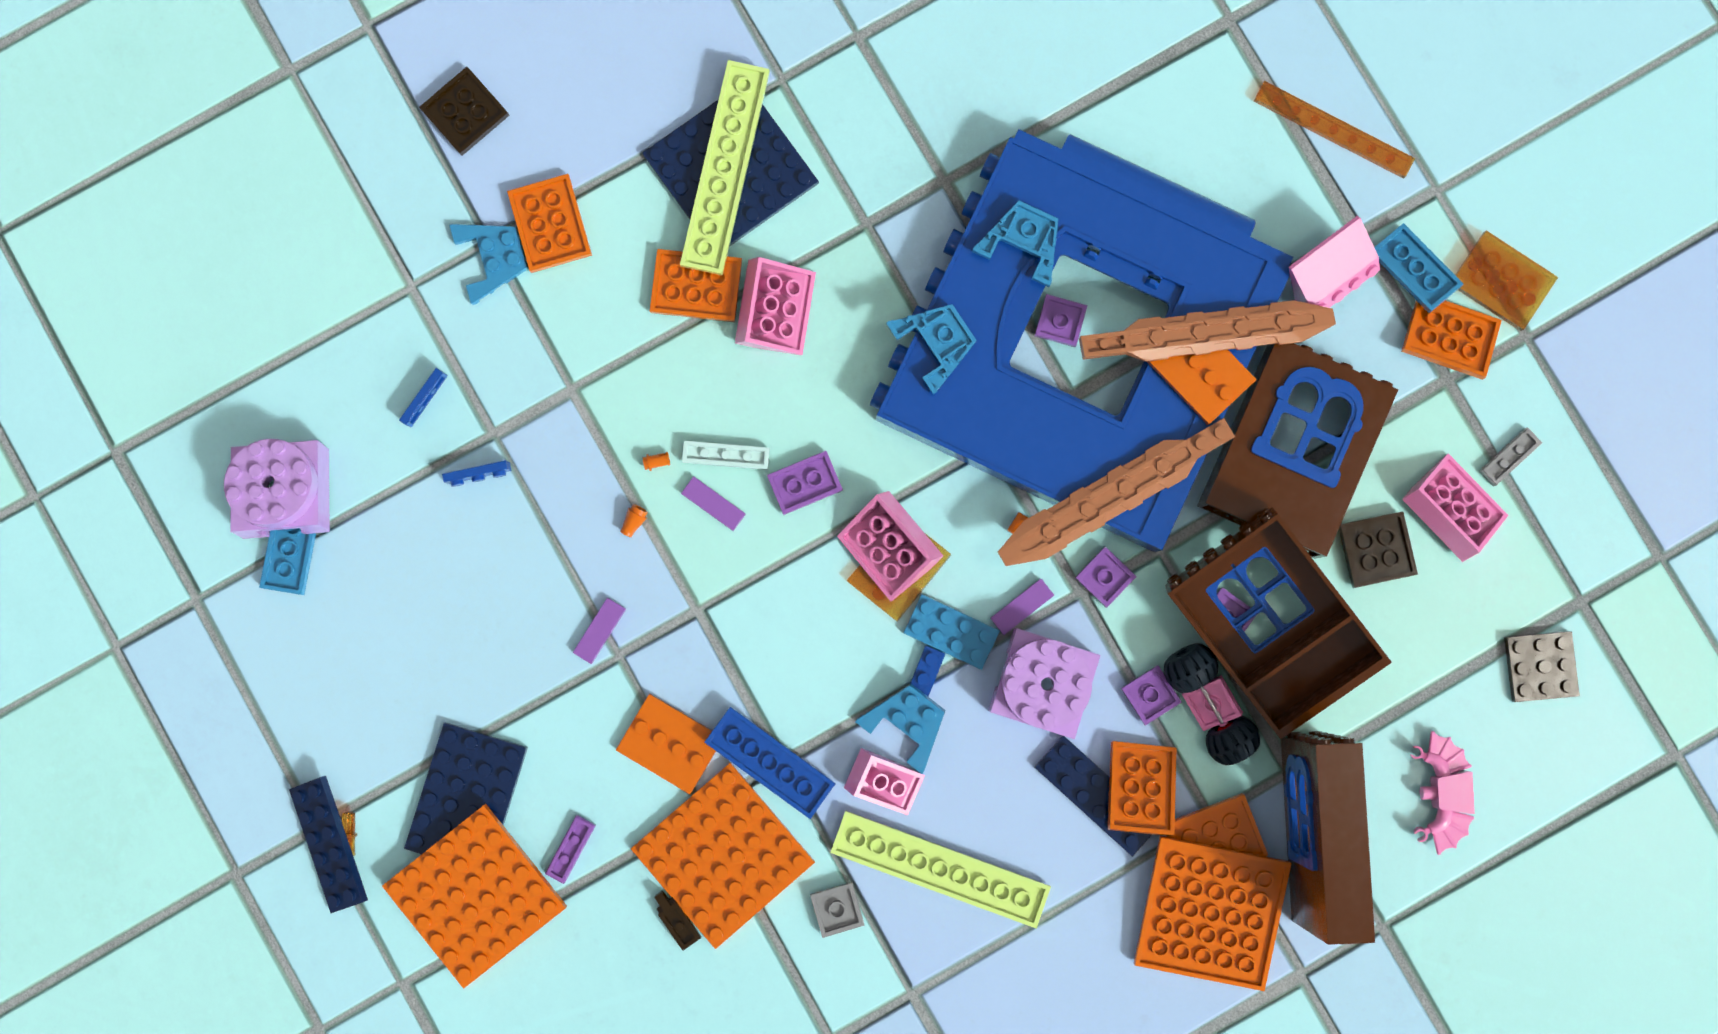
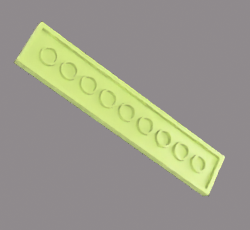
(725, 167)
(940, 869)

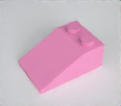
(883, 782)

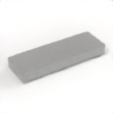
(1510, 456)

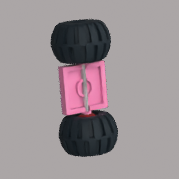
(1212, 703)

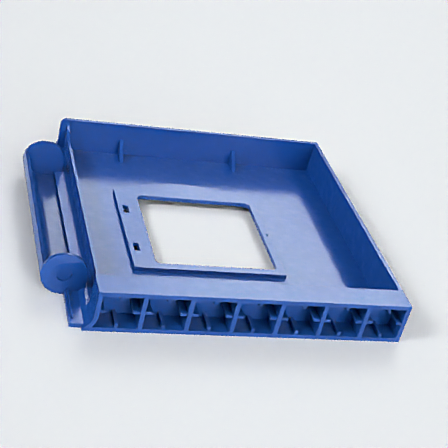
(1025, 426)

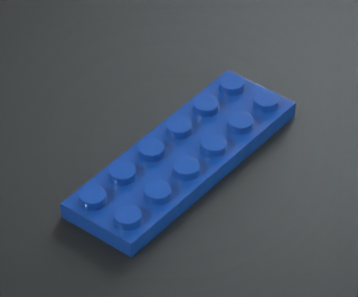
(770, 763)

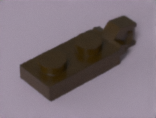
(676, 921)

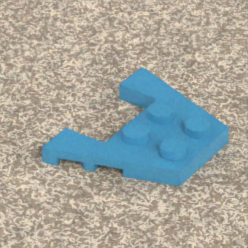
(1028, 231)
(500, 254)
(945, 336)
(912, 714)

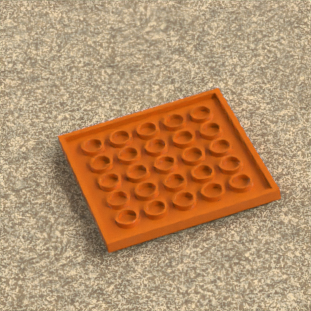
(723, 855)
(474, 896)
(1212, 913)

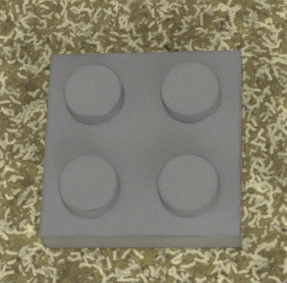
(837, 909)

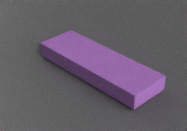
(713, 503)
(1022, 606)
(599, 630)
(570, 849)

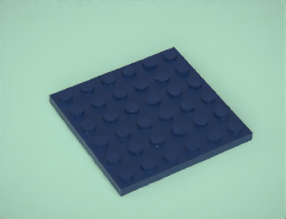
(772, 179)

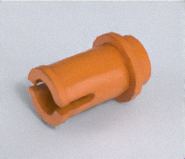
(656, 461)

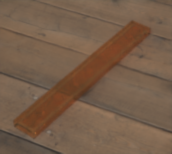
(1334, 129)

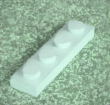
(725, 455)

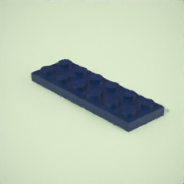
(1086, 787)
(328, 844)

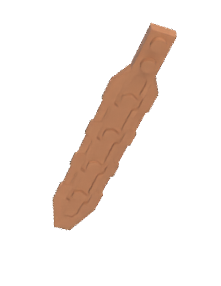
(1212, 331)
(1110, 496)

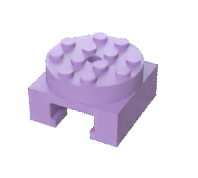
(298, 492)
(1020, 689)

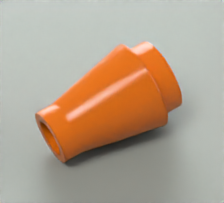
(634, 519)

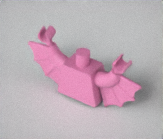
(1449, 792)

